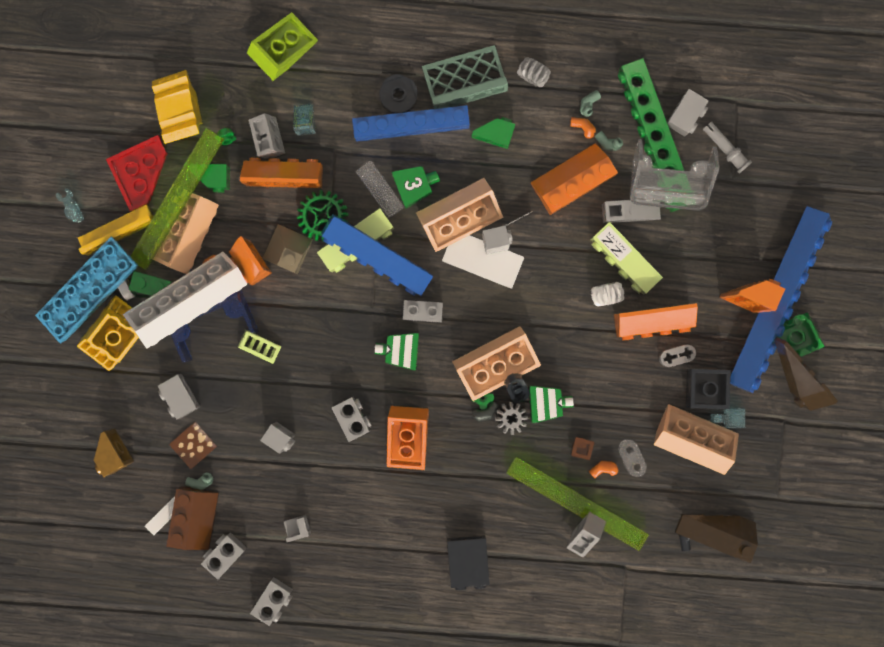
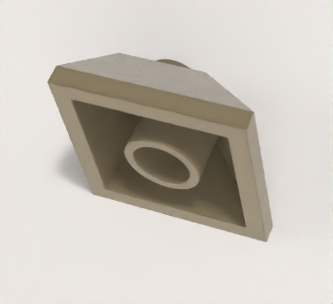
(287, 249)

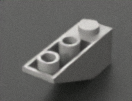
(627, 211)

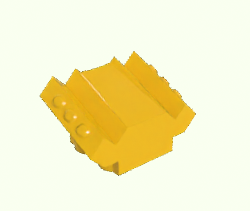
(176, 106)
(109, 335)

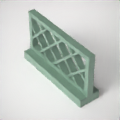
(473, 91)

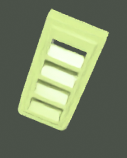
(271, 359)

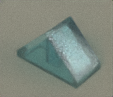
(304, 119)

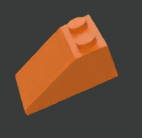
(249, 261)
(407, 437)

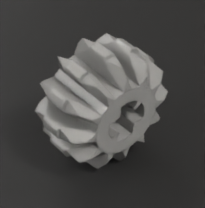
(533, 72)
(510, 411)

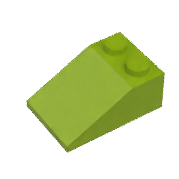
(281, 46)

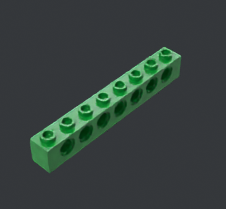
(639, 71)

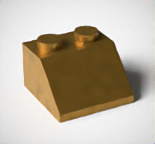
(111, 453)

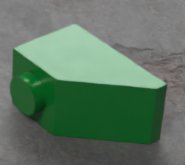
(496, 132)
(217, 177)

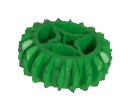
(327, 208)

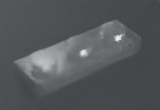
(379, 189)

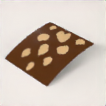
(193, 445)

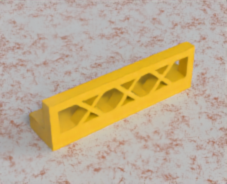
(117, 229)

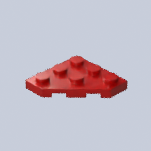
(138, 171)

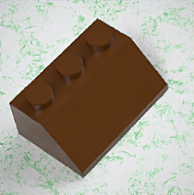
(192, 519)

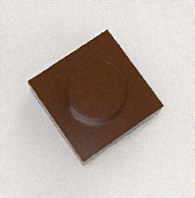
(582, 448)

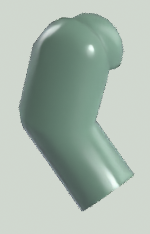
(587, 103)
(609, 144)
(201, 483)

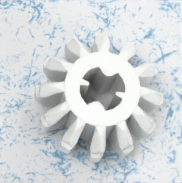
(607, 294)

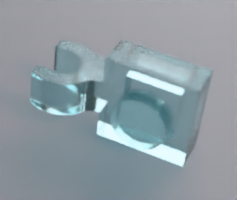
(72, 210)
(731, 418)

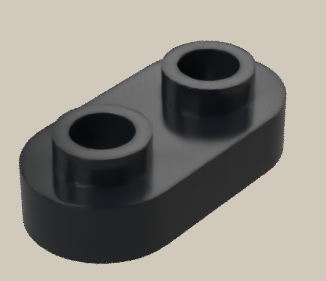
(516, 388)

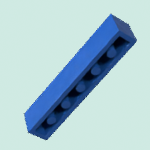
(411, 123)
(376, 255)

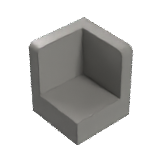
(297, 528)

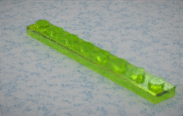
(176, 198)
(576, 502)

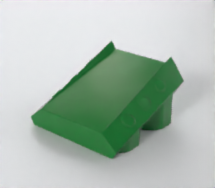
(802, 335)

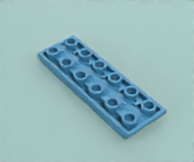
(86, 290)

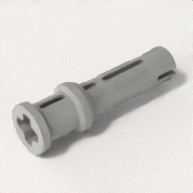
(733, 154)

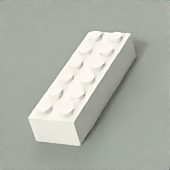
(185, 299)

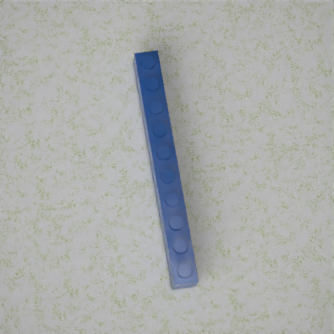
(791, 275)

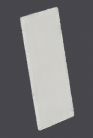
(471, 256)

